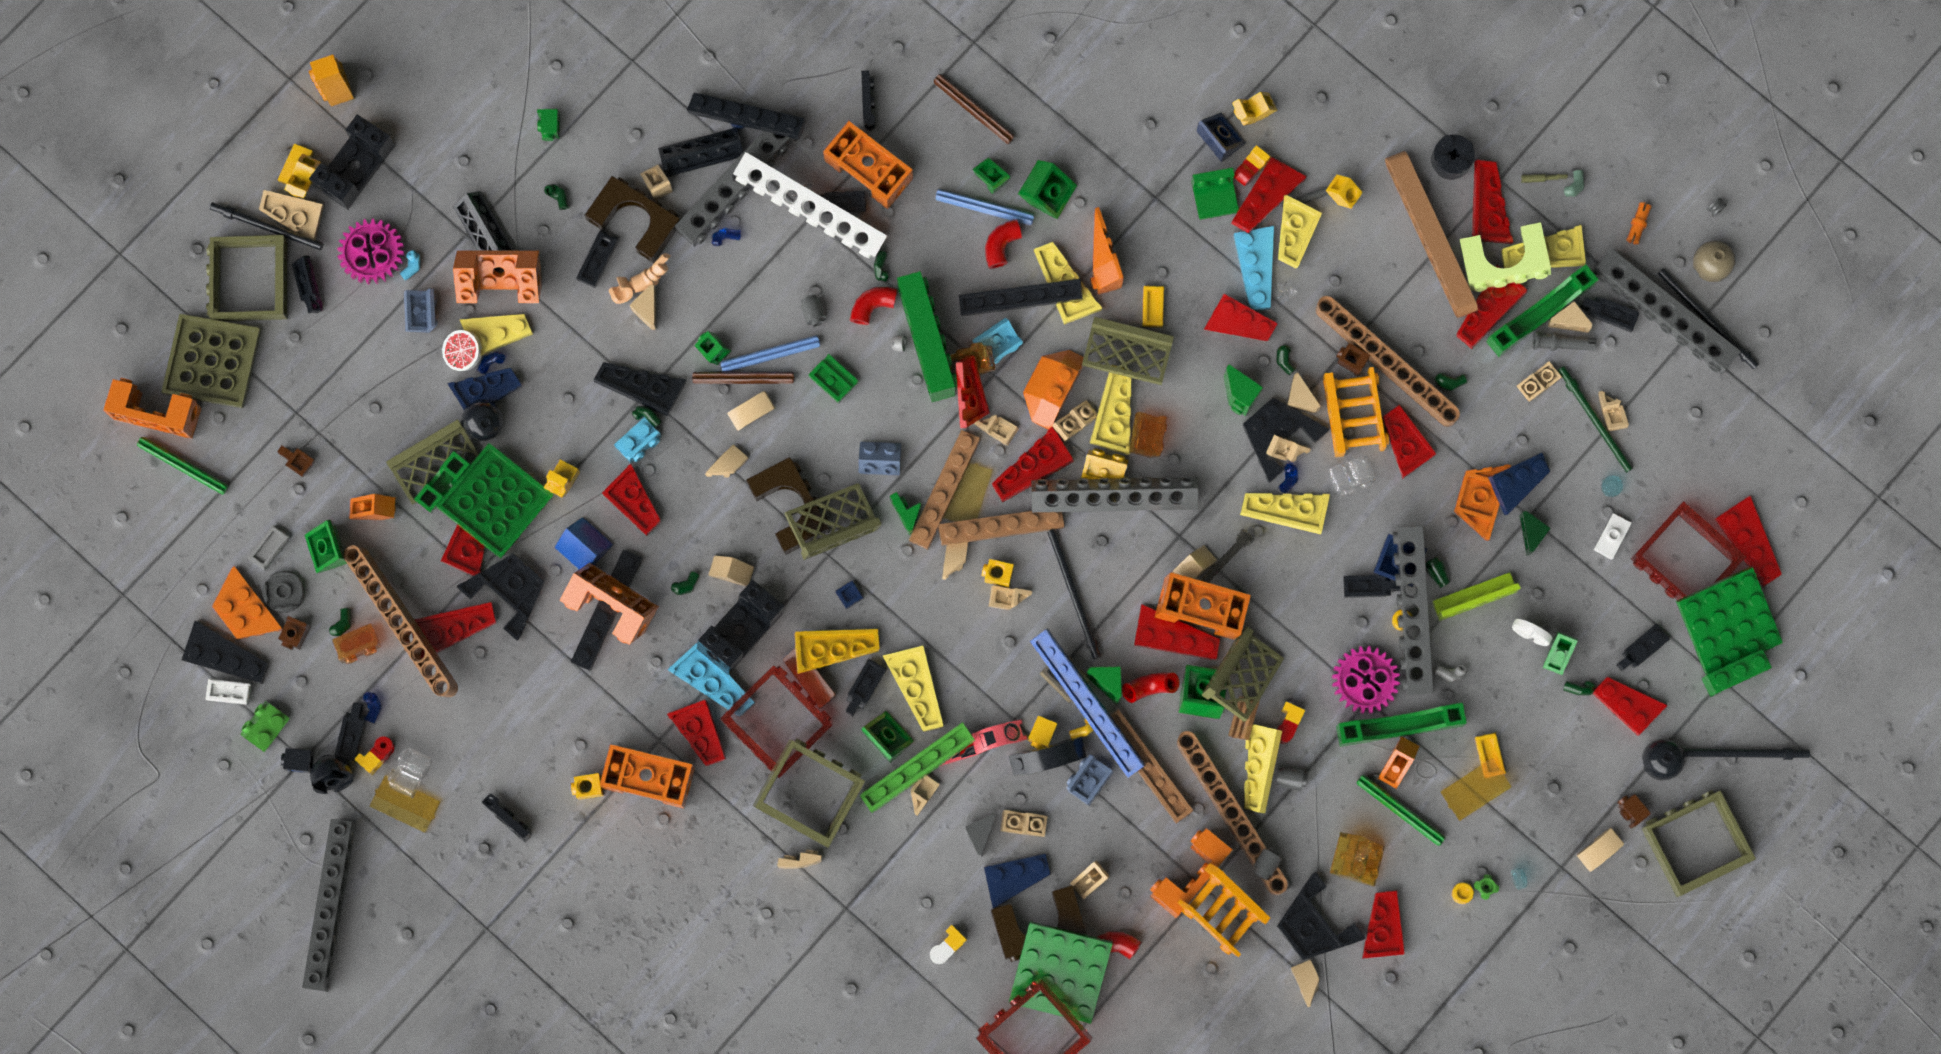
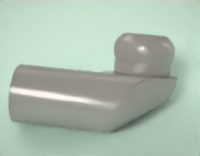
(1452, 674)

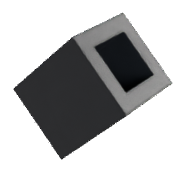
(297, 760)

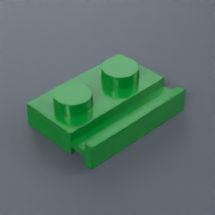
(833, 378)

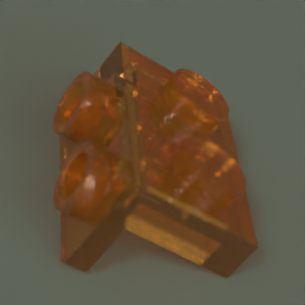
(983, 356)
(1148, 435)
(356, 644)

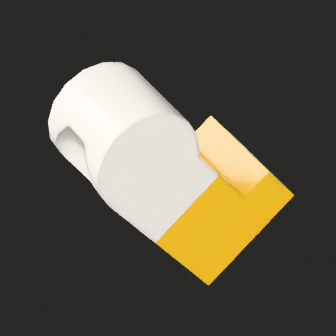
(941, 953)

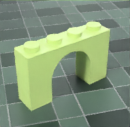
(1484, 275)

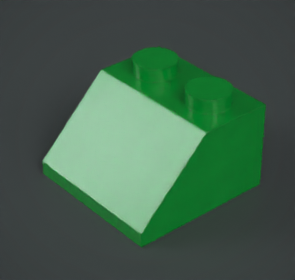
(1047, 188)
(1240, 390)
(1191, 697)

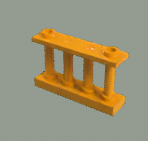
(1338, 424)
(1241, 902)

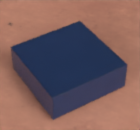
(849, 594)

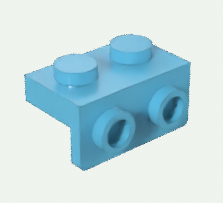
(1001, 338)

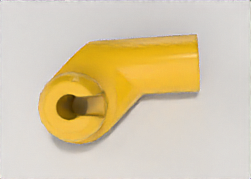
(1081, 731)

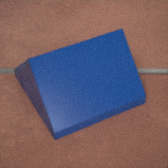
(582, 544)

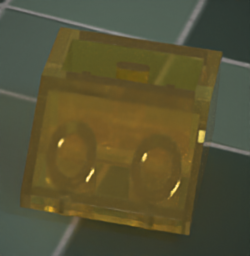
(1357, 859)

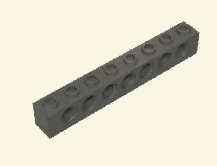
(727, 181)
(1677, 312)
(1121, 501)
(1424, 684)
(329, 905)

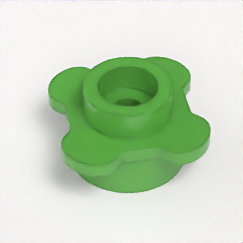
(1492, 887)

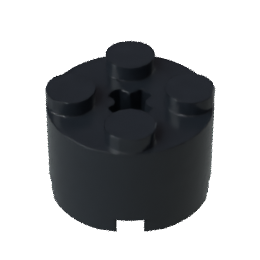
(1456, 146)

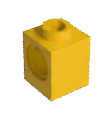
(1344, 191)
(1006, 568)
(1042, 732)
(596, 790)

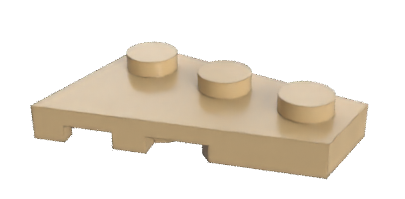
(294, 213)

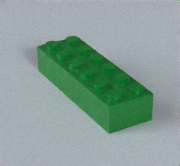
(926, 337)

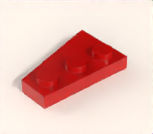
(1239, 320)
(970, 392)
(1407, 442)
(632, 501)
(1629, 705)
(1384, 928)

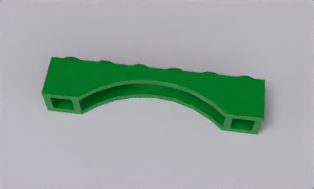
(1542, 311)
(1401, 725)

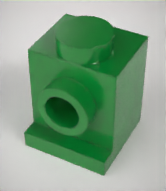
(549, 124)
(715, 354)

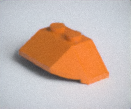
(1051, 386)

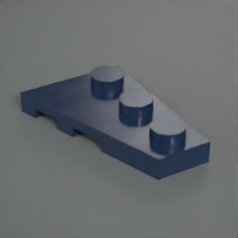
(491, 386)
(1518, 481)
(1013, 877)

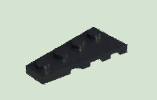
(648, 389)
(219, 654)

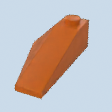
(1106, 268)

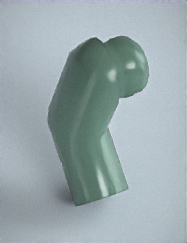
(1577, 186)

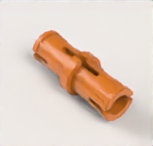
(1638, 223)

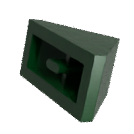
(1533, 531)

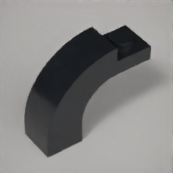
(1048, 757)

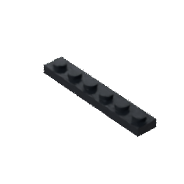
(746, 115)
(1020, 297)
(604, 615)

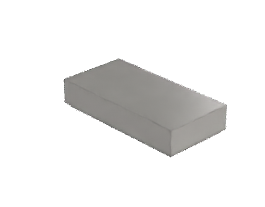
(269, 547)

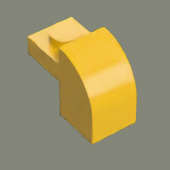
(1254, 108)
(299, 181)
(561, 478)

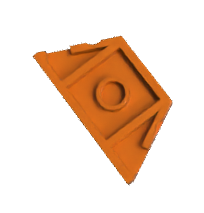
(1478, 501)
(243, 609)

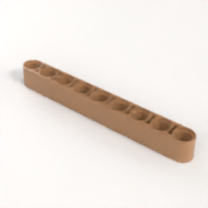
(1431, 234)
(1392, 370)
(408, 625)
(1229, 802)

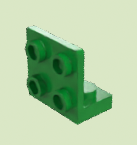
(1214, 193)

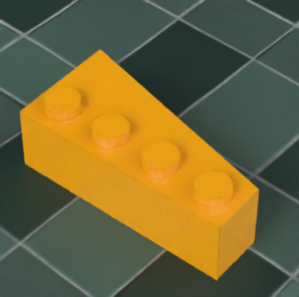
(331, 80)

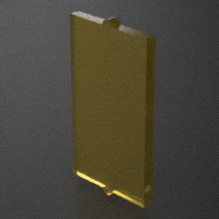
(969, 494)
(1475, 789)
(414, 811)

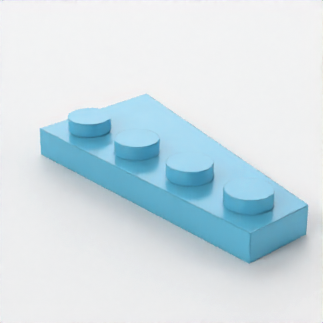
(1255, 262)
(710, 680)

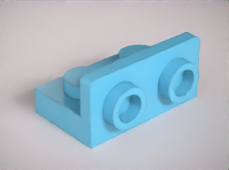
(638, 440)

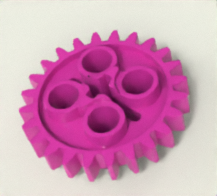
(352, 255)
(1354, 695)

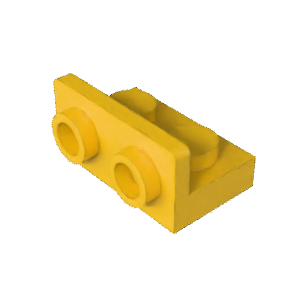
(1102, 465)

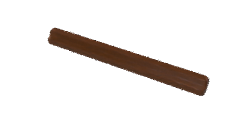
(974, 109)
(743, 377)

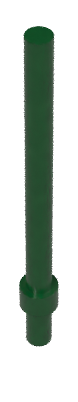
(1572, 385)

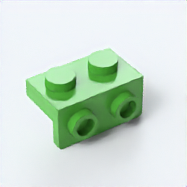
(264, 726)

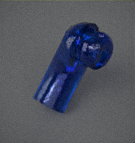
(725, 233)
(489, 359)
(1291, 478)
(374, 706)

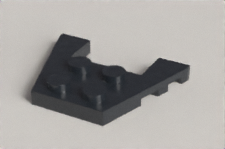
(1278, 420)
(514, 584)
(1308, 930)

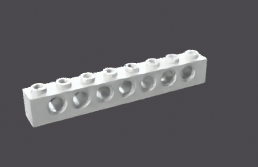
(749, 164)

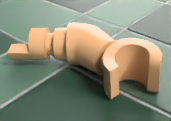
(639, 282)

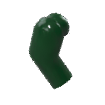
(558, 194)
(879, 265)
(1282, 359)
(1450, 383)
(648, 413)
(687, 586)
(343, 624)
(1586, 690)

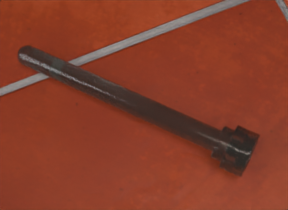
(1244, 539)

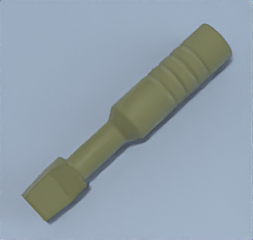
(1541, 178)

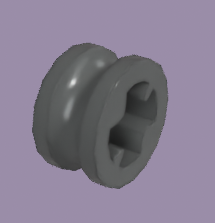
(1716, 207)

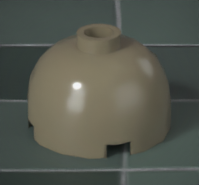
(1714, 261)

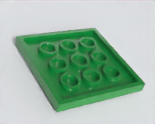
(494, 500)
(1729, 620)
(1069, 966)

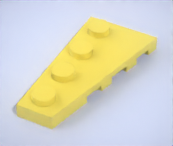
(1563, 249)
(1056, 269)
(1114, 413)
(1295, 511)
(915, 682)
(1262, 756)

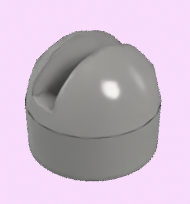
(899, 343)

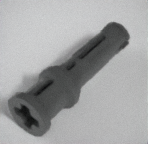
(1554, 341)

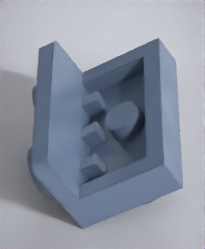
(420, 310)
(879, 458)
(1089, 780)

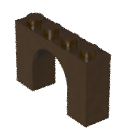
(618, 195)
(786, 477)
(1013, 939)

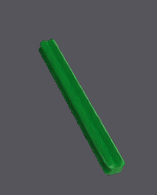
(182, 465)
(1400, 810)

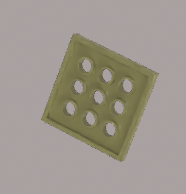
(209, 328)

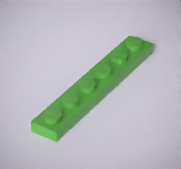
(917, 767)

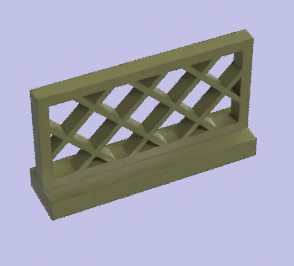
(1135, 336)
(422, 448)
(839, 537)
(1227, 668)

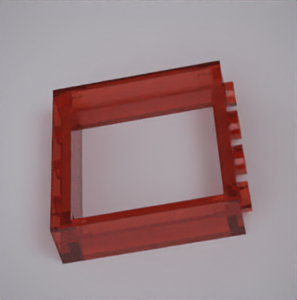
(1705, 531)
(794, 688)
(1016, 1003)

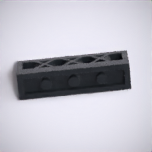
(700, 154)
(487, 224)

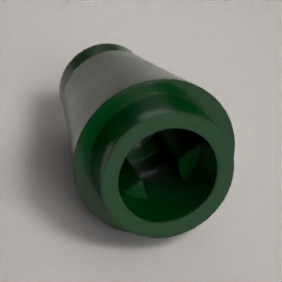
(1437, 571)

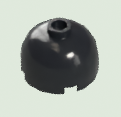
(482, 420)
(1663, 759)
(330, 773)

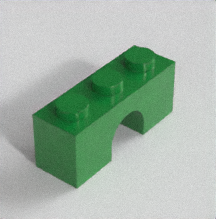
(442, 482)
(1736, 673)

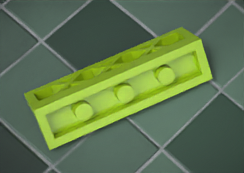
(1475, 596)

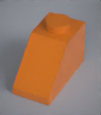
(372, 507)
(1399, 762)

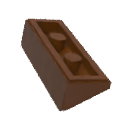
(811, 681)

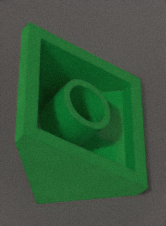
(325, 547)
(1107, 680)
(887, 736)

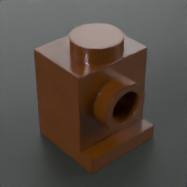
(1359, 356)
(301, 631)
(1633, 809)

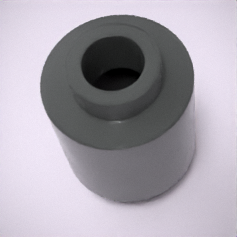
(813, 310)
(1291, 778)
(1267, 863)

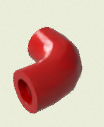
(997, 243)
(869, 301)
(1150, 684)
(1122, 943)

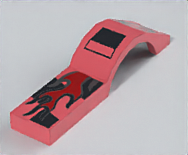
(991, 738)

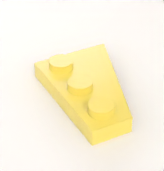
(1296, 230)
(497, 330)

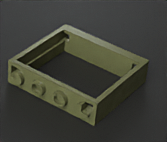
(213, 271)
(834, 765)
(1732, 826)

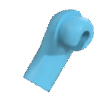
(413, 265)

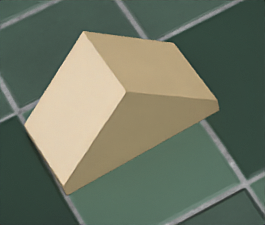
(656, 182)
(645, 306)
(1571, 319)
(1301, 397)
(1196, 563)
(731, 570)
(1090, 880)

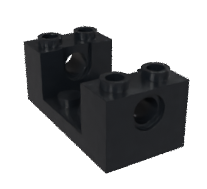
(367, 146)
(754, 611)

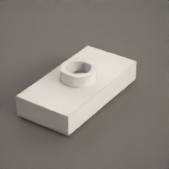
(1612, 536)
(228, 691)

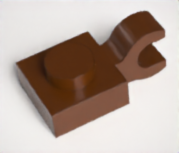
(297, 461)

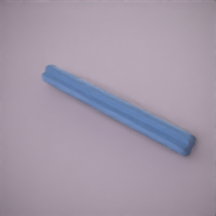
(984, 207)
(770, 354)

